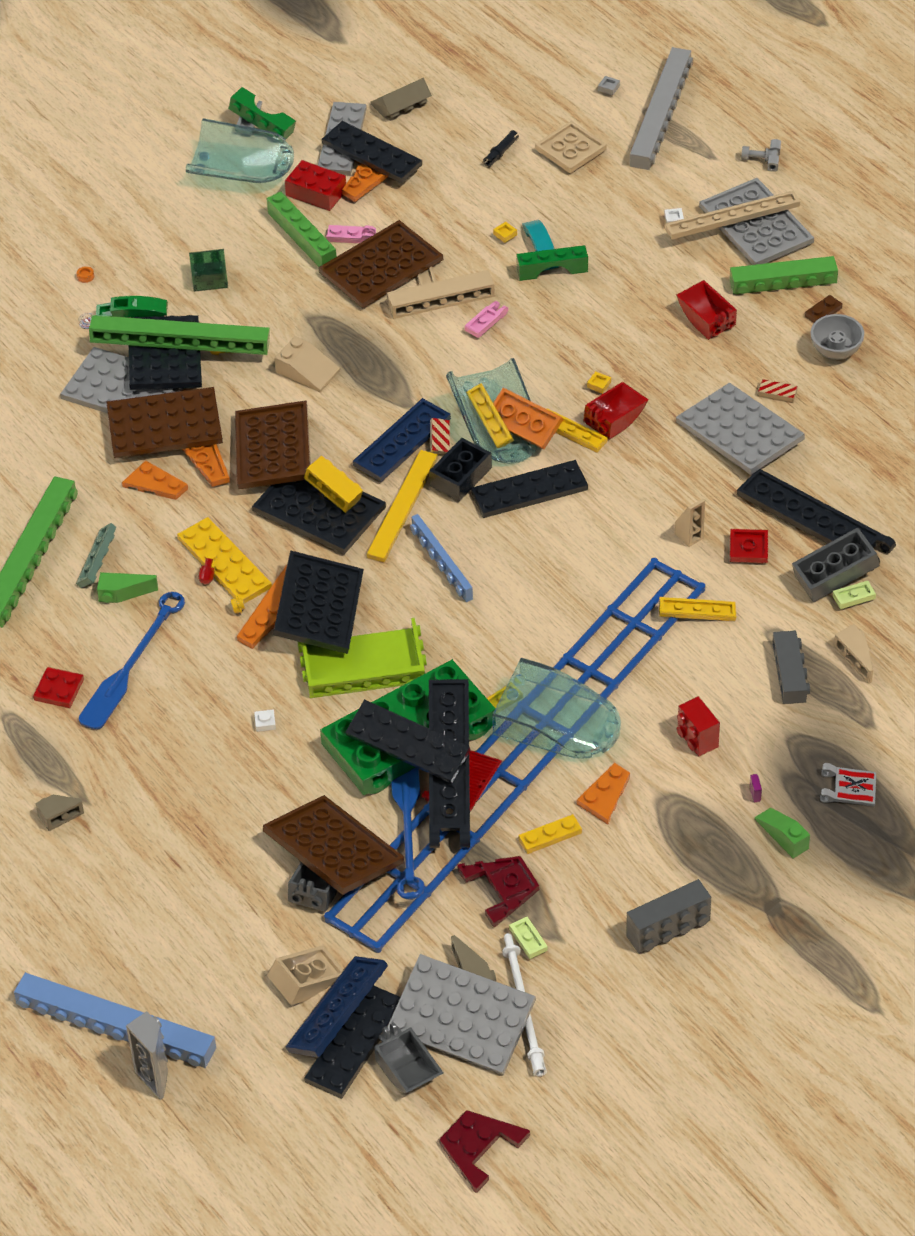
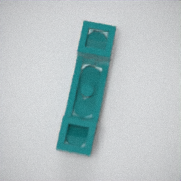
(538, 236)

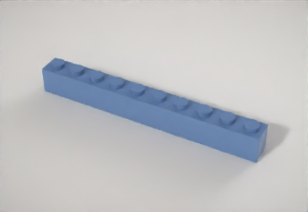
(109, 1018)

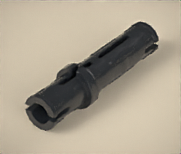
(497, 151)

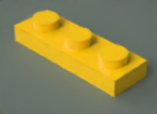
(550, 834)

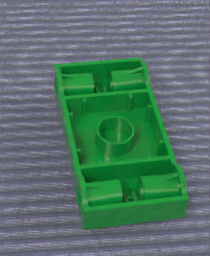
(375, 770)

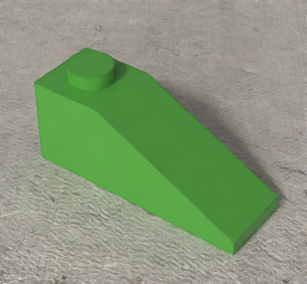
(121, 586)
(785, 831)

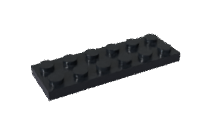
(372, 151)
(529, 488)
(408, 741)
(353, 1043)

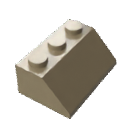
(402, 98)

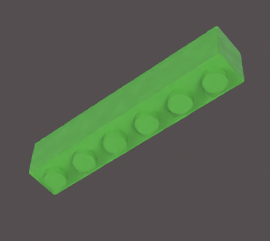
(300, 229)
(783, 275)

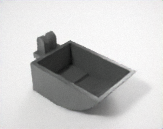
(310, 889)
(405, 1059)

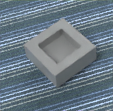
(609, 85)

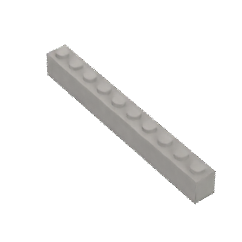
(661, 109)

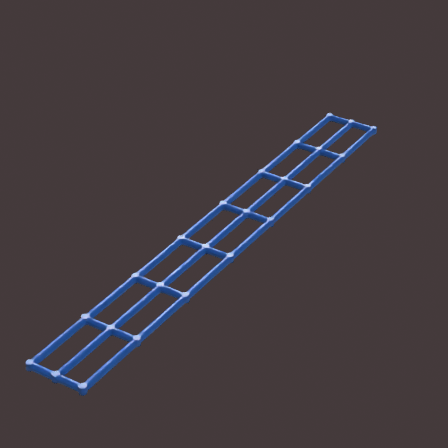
(633, 622)

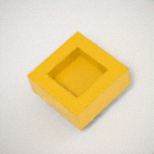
(505, 232)
(599, 382)

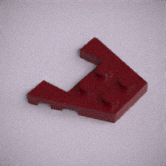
(510, 881)
(472, 1137)

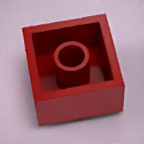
(698, 726)

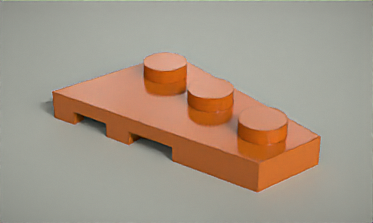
(156, 480)
(605, 792)

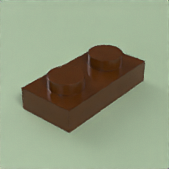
(827, 306)

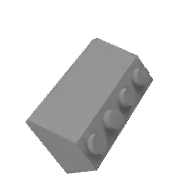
(148, 1052)

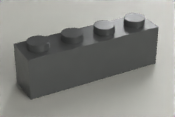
(790, 667)

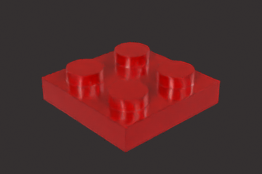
(749, 545)
(58, 687)

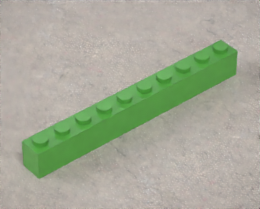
(179, 335)
(34, 543)

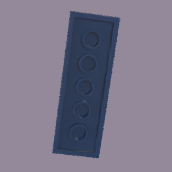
(399, 440)
(336, 1006)

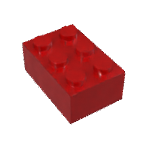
(315, 185)

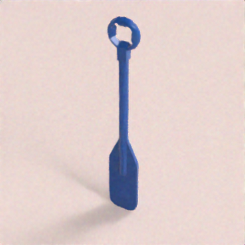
(115, 687)
(406, 793)

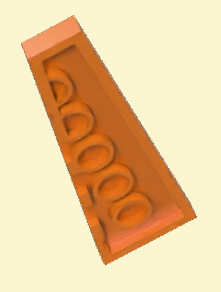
(264, 616)

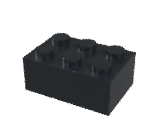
(460, 469)

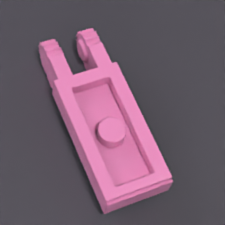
(349, 234)
(486, 319)

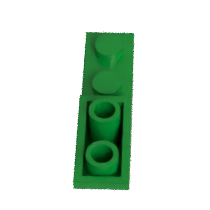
(133, 307)

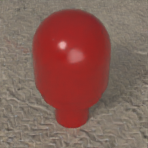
(206, 572)

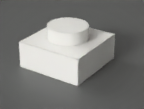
(673, 215)
(265, 720)

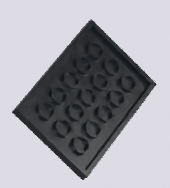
(164, 366)
(312, 514)
(318, 602)

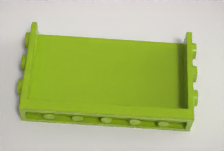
(371, 663)

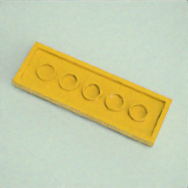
(230, 565)

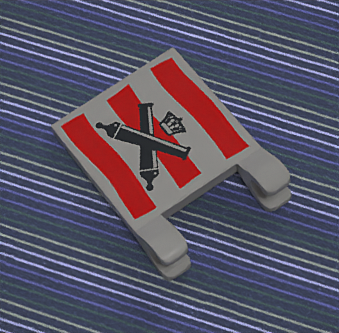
(850, 786)

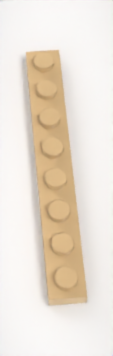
(732, 215)

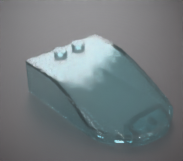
(555, 713)

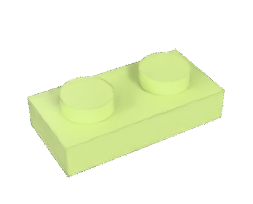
(854, 594)
(528, 937)

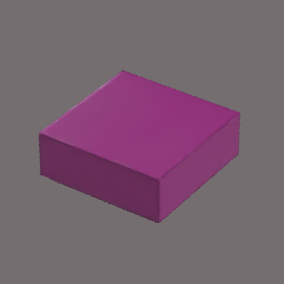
(755, 788)

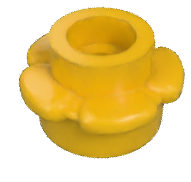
(237, 605)

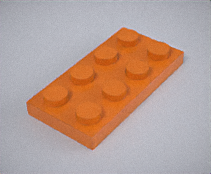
(527, 418)

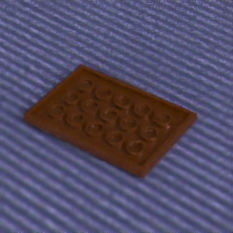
(380, 263)
(164, 422)
(272, 444)
(333, 844)

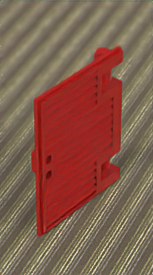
(481, 772)

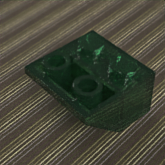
(208, 270)

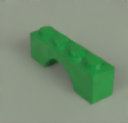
(244, 105)
(533, 263)

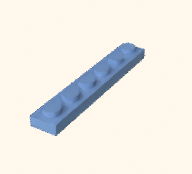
(443, 560)

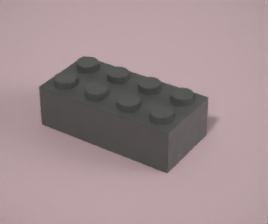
(835, 564)
(668, 916)

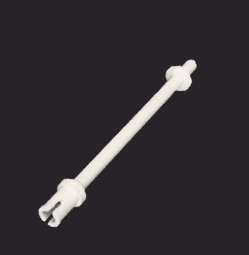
(535, 1054)

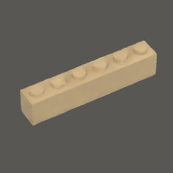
(440, 294)

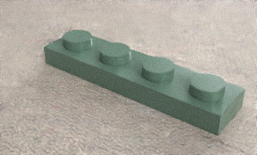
(96, 555)

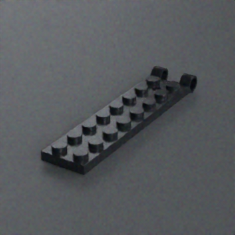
(806, 511)
(450, 718)

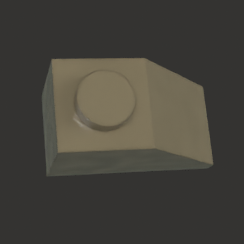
(58, 810)

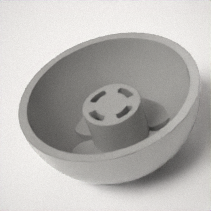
(837, 336)

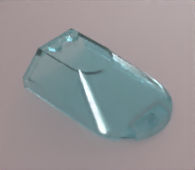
(240, 153)
(506, 377)

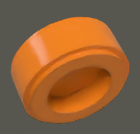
(85, 274)

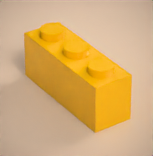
(333, 483)

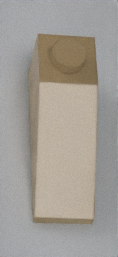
(690, 524)
(854, 648)

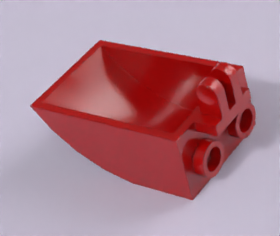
(707, 309)
(614, 410)

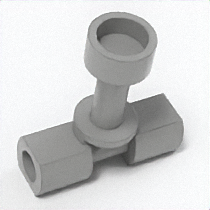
(770, 155)

